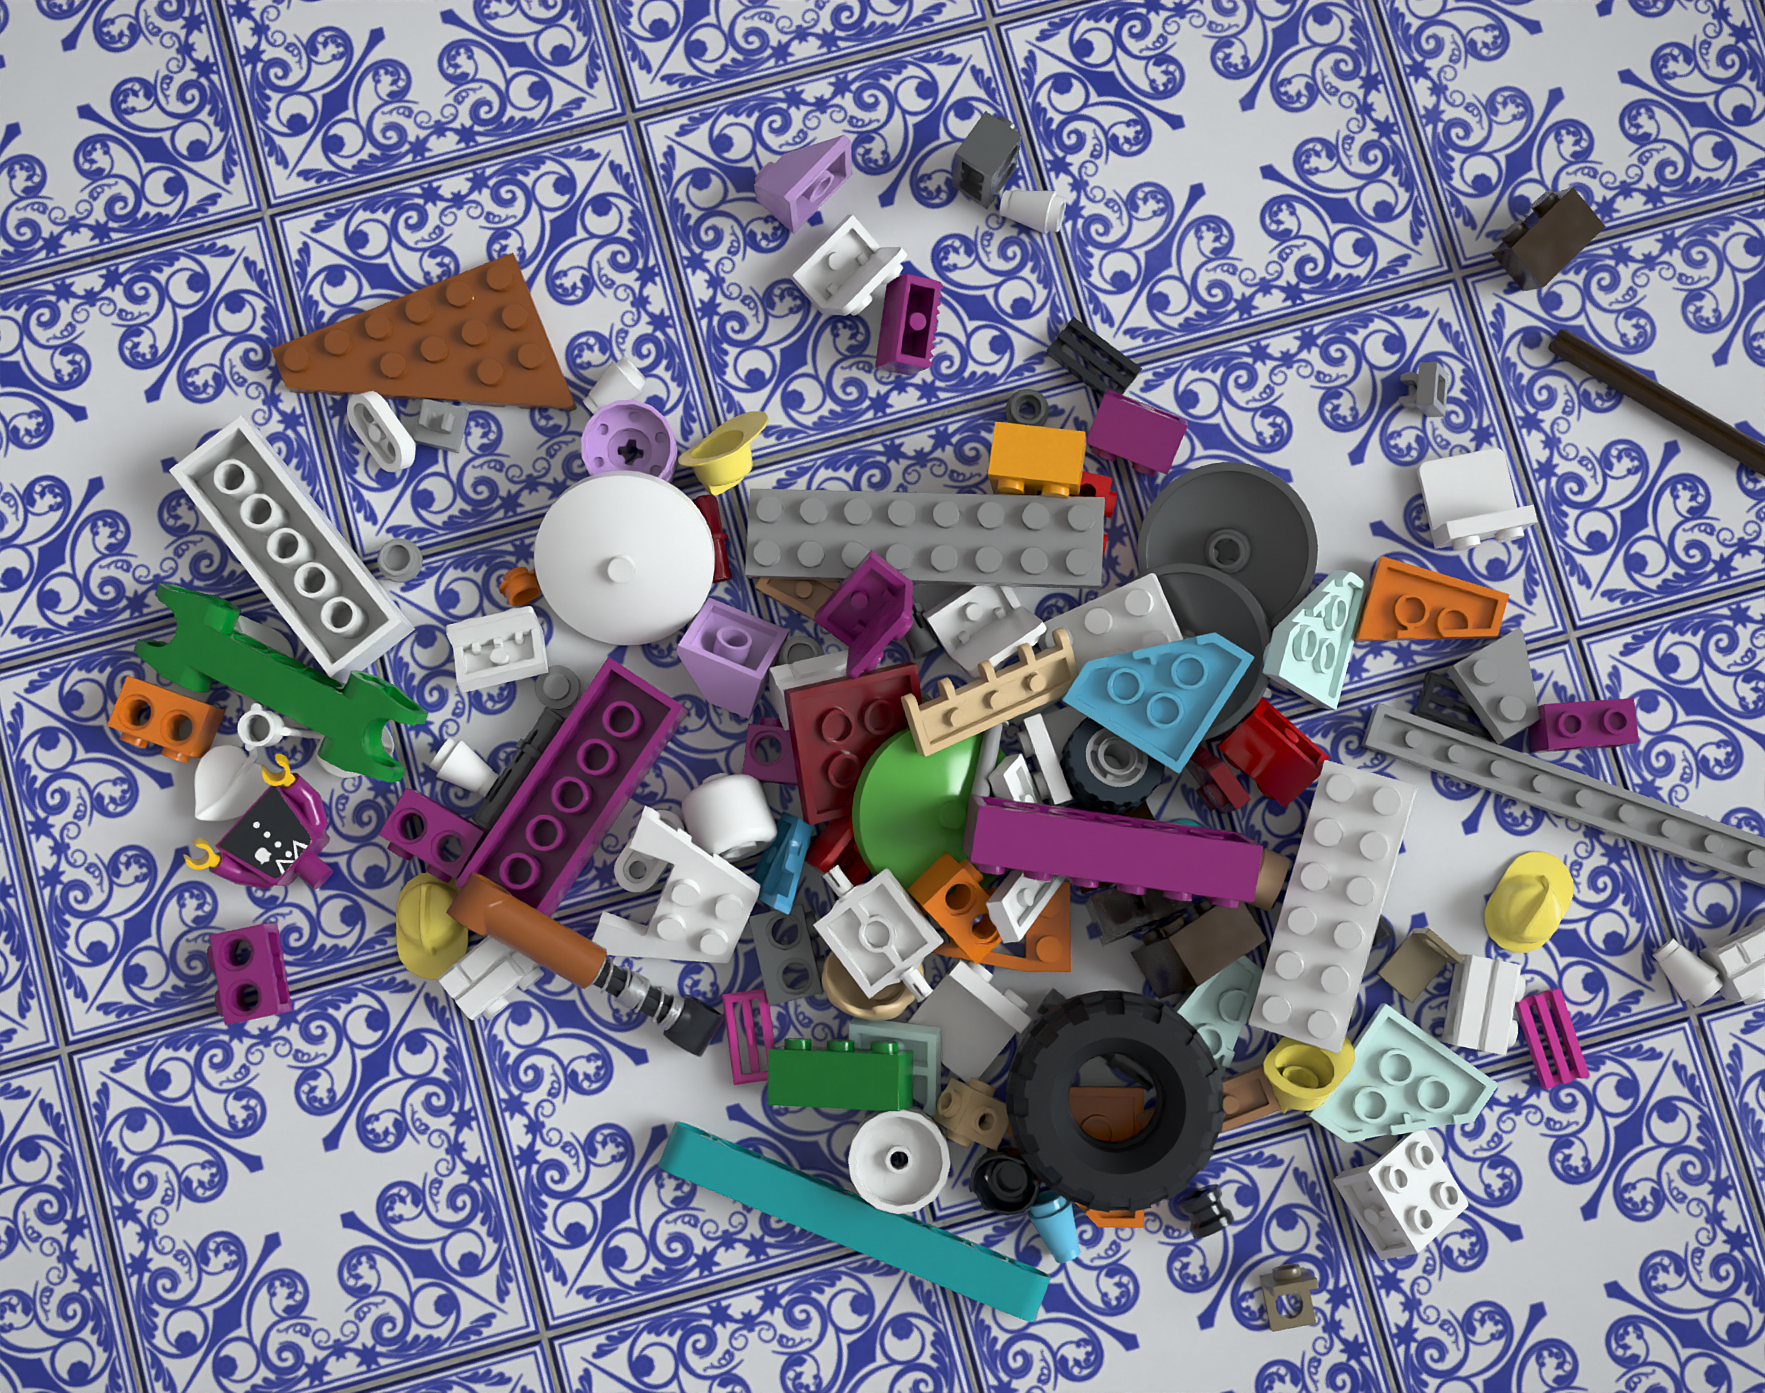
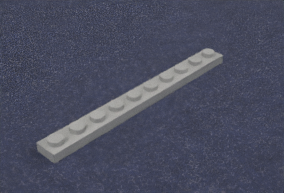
(1566, 793)

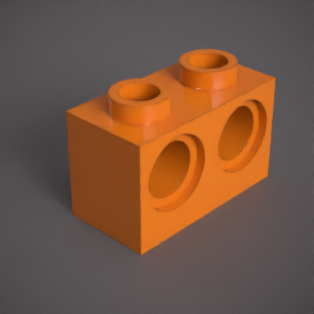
(167, 714)
(960, 909)

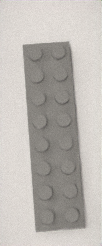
(927, 537)

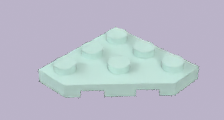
(1316, 640)
(1402, 1084)

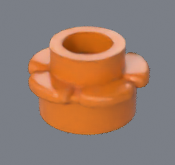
(520, 586)

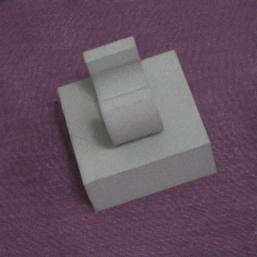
(1431, 389)
(441, 425)

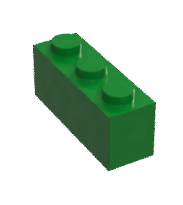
(840, 1075)

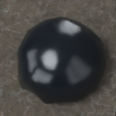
(1004, 1181)

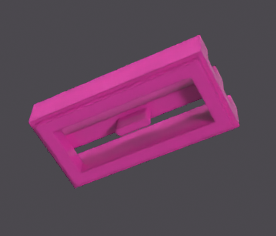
(746, 997)
(1567, 1032)

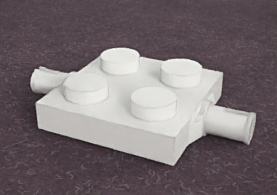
(878, 933)

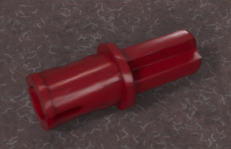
(709, 509)

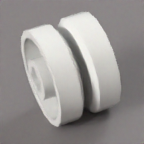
(910, 1183)

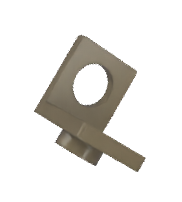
(1417, 962)
(1284, 1281)

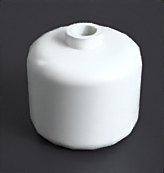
(729, 816)

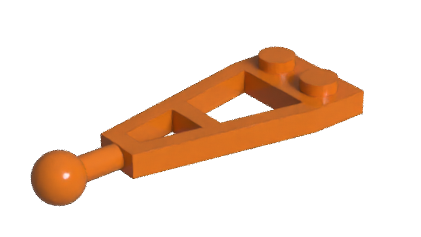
(1045, 942)

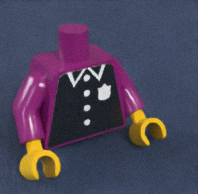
(274, 837)

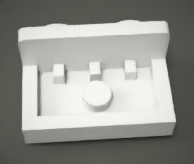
(497, 648)

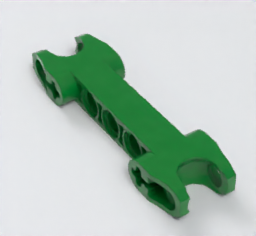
(346, 714)

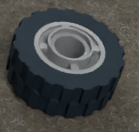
(1096, 782)

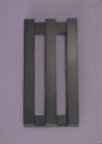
(1102, 347)
(1426, 695)

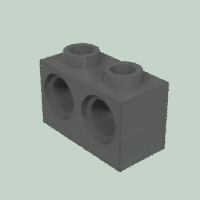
(986, 159)
(776, 956)

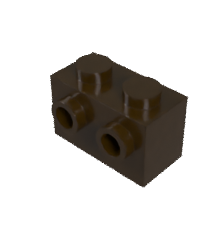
(1547, 239)

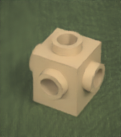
(972, 1113)

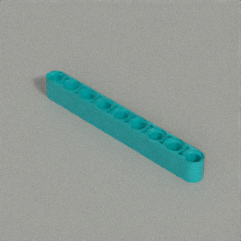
(854, 1221)

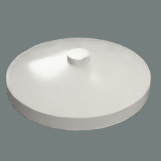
(624, 557)

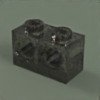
(1124, 914)

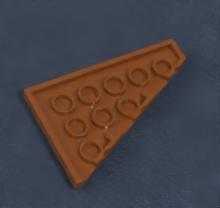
(451, 342)

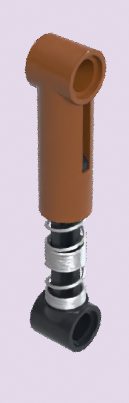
(496, 913)

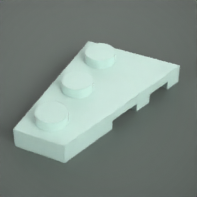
(1222, 1007)

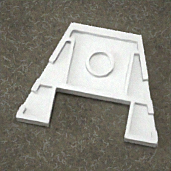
(697, 910)

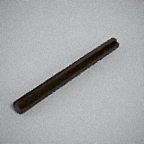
(1659, 399)

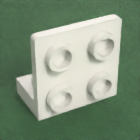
(1402, 1197)

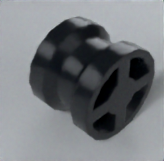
(1205, 1211)

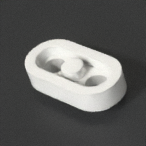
(381, 431)
(654, 866)

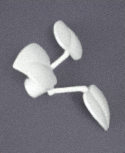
(228, 778)

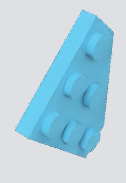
(1161, 693)

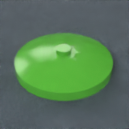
(915, 806)

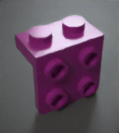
(868, 612)

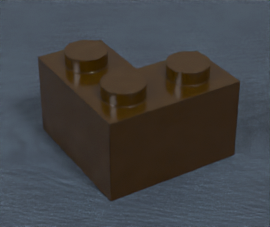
(1196, 949)

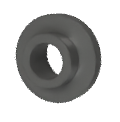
(1030, 398)

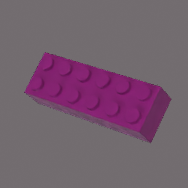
(577, 788)
(1112, 850)

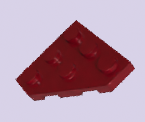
(838, 729)

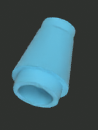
(1056, 1225)

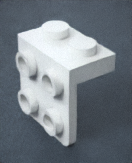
(846, 269)
(1472, 500)
(982, 626)
(1044, 740)
(972, 1018)

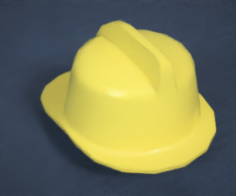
(725, 453)
(1529, 902)
(425, 933)
(1305, 1073)

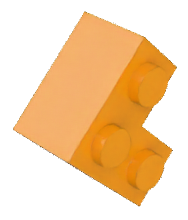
(1036, 459)

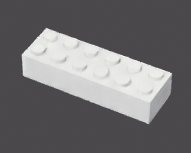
(291, 549)
(1332, 905)

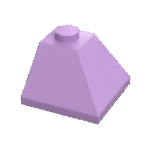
(803, 180)
(731, 655)

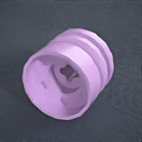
(625, 425)

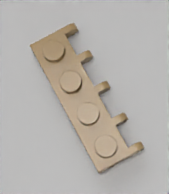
(992, 697)

